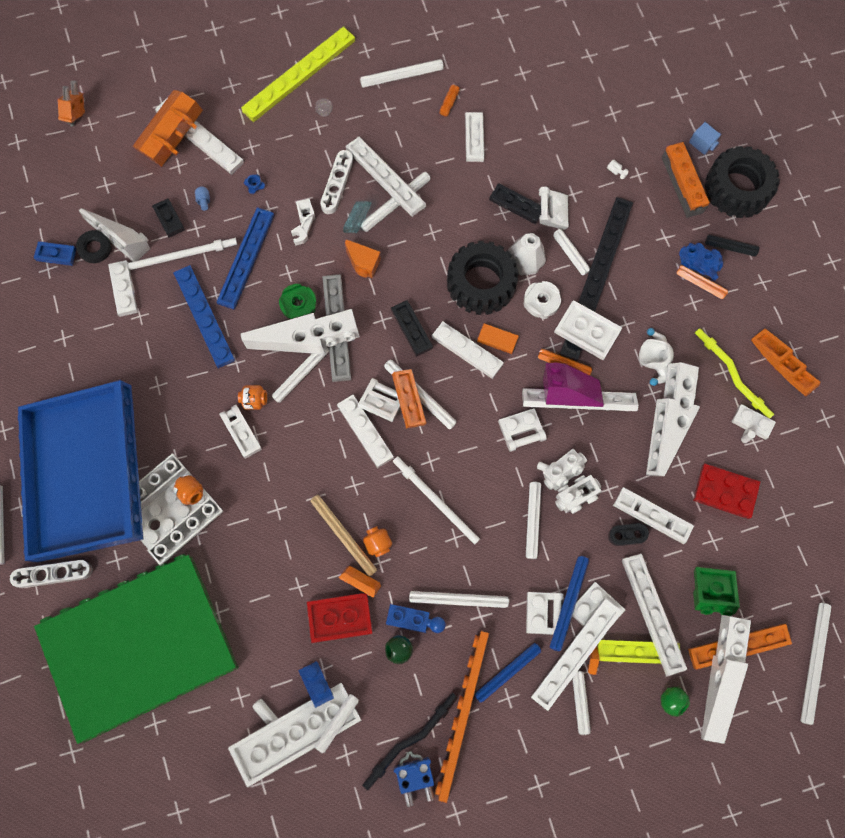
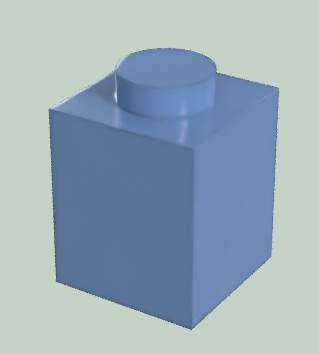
(705, 138)

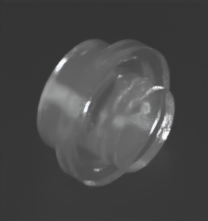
(323, 107)

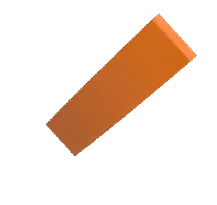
(782, 359)

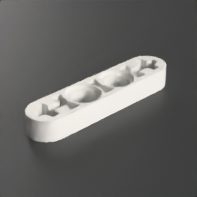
(335, 181)
(51, 574)

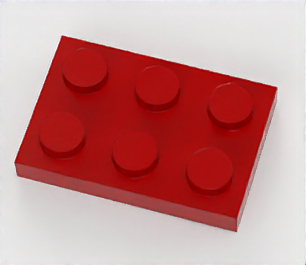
(726, 491)
(339, 618)

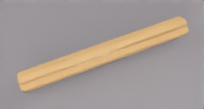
(343, 535)

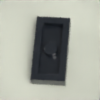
(168, 217)

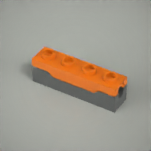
(685, 180)

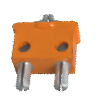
(71, 104)

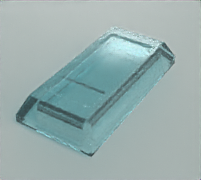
(356, 217)

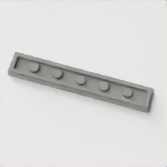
(334, 304)

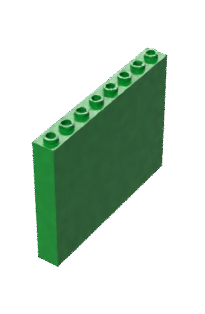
(134, 648)

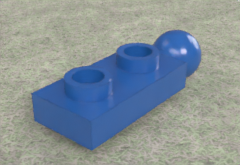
(413, 619)

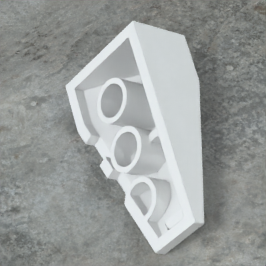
(122, 237)

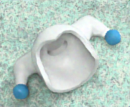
(656, 355)

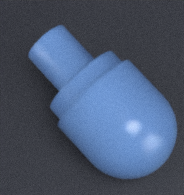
(202, 197)

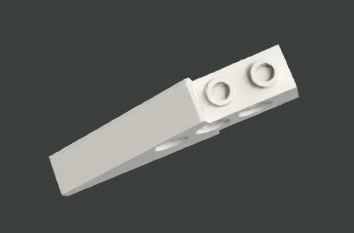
(286, 334)
(672, 416)
(726, 677)

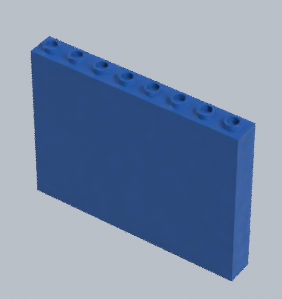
(79, 472)

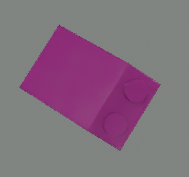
(570, 387)

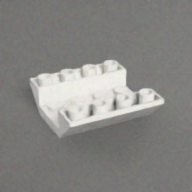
(177, 521)

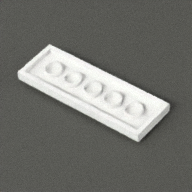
(288, 737)

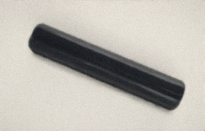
(732, 245)

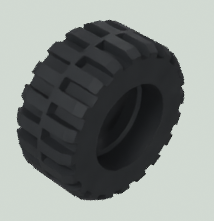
(753, 166)
(482, 256)

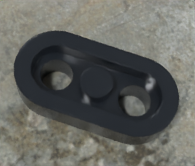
(627, 534)

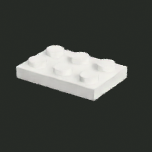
(588, 330)

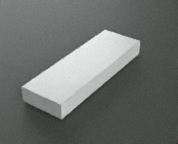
(474, 137)

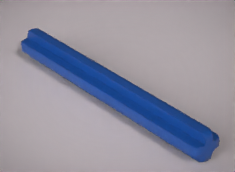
(569, 603)

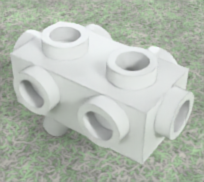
(561, 471)
(572, 497)

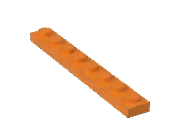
(459, 724)

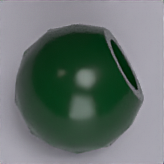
(398, 649)

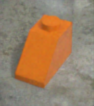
(362, 258)

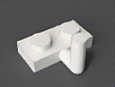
(752, 423)

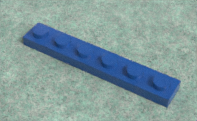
(204, 317)

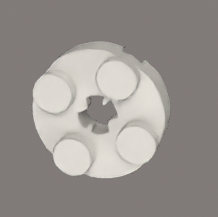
(543, 309)

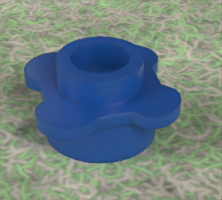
(251, 180)

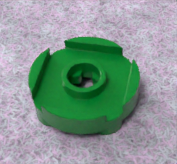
(299, 292)

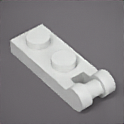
(240, 432)

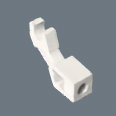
(302, 231)

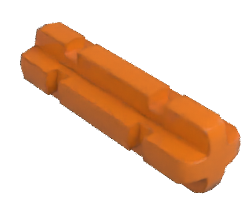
(449, 100)

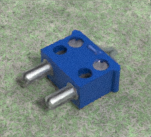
(413, 773)

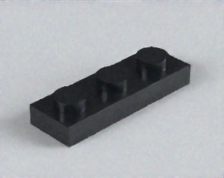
(516, 203)
(411, 328)

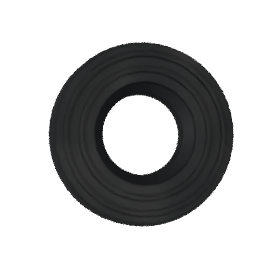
(88, 237)

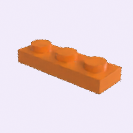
(409, 398)

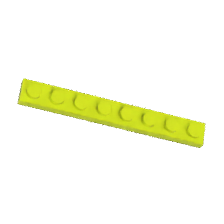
(298, 74)

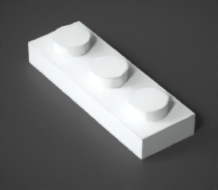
(123, 288)

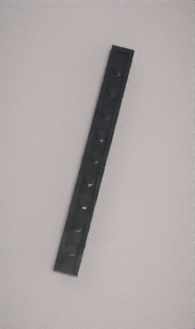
(601, 265)

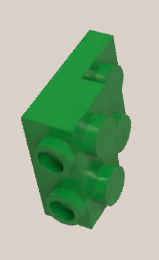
(715, 591)

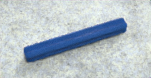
(508, 672)

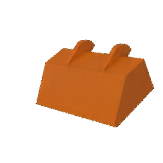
(168, 127)

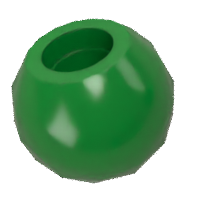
(674, 701)

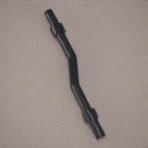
(379, 769)

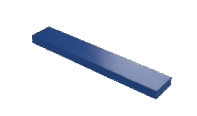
(245, 258)

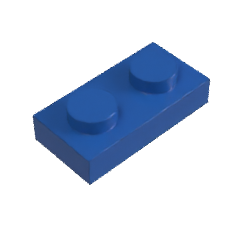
(55, 253)
(316, 684)

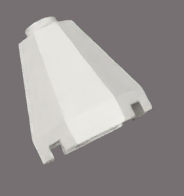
(528, 254)

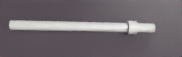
(218, 245)
(409, 473)

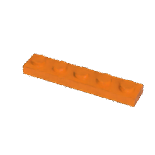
(758, 642)

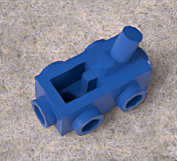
(701, 259)

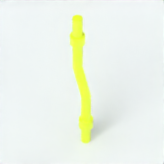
(756, 401)

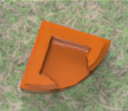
(594, 661)

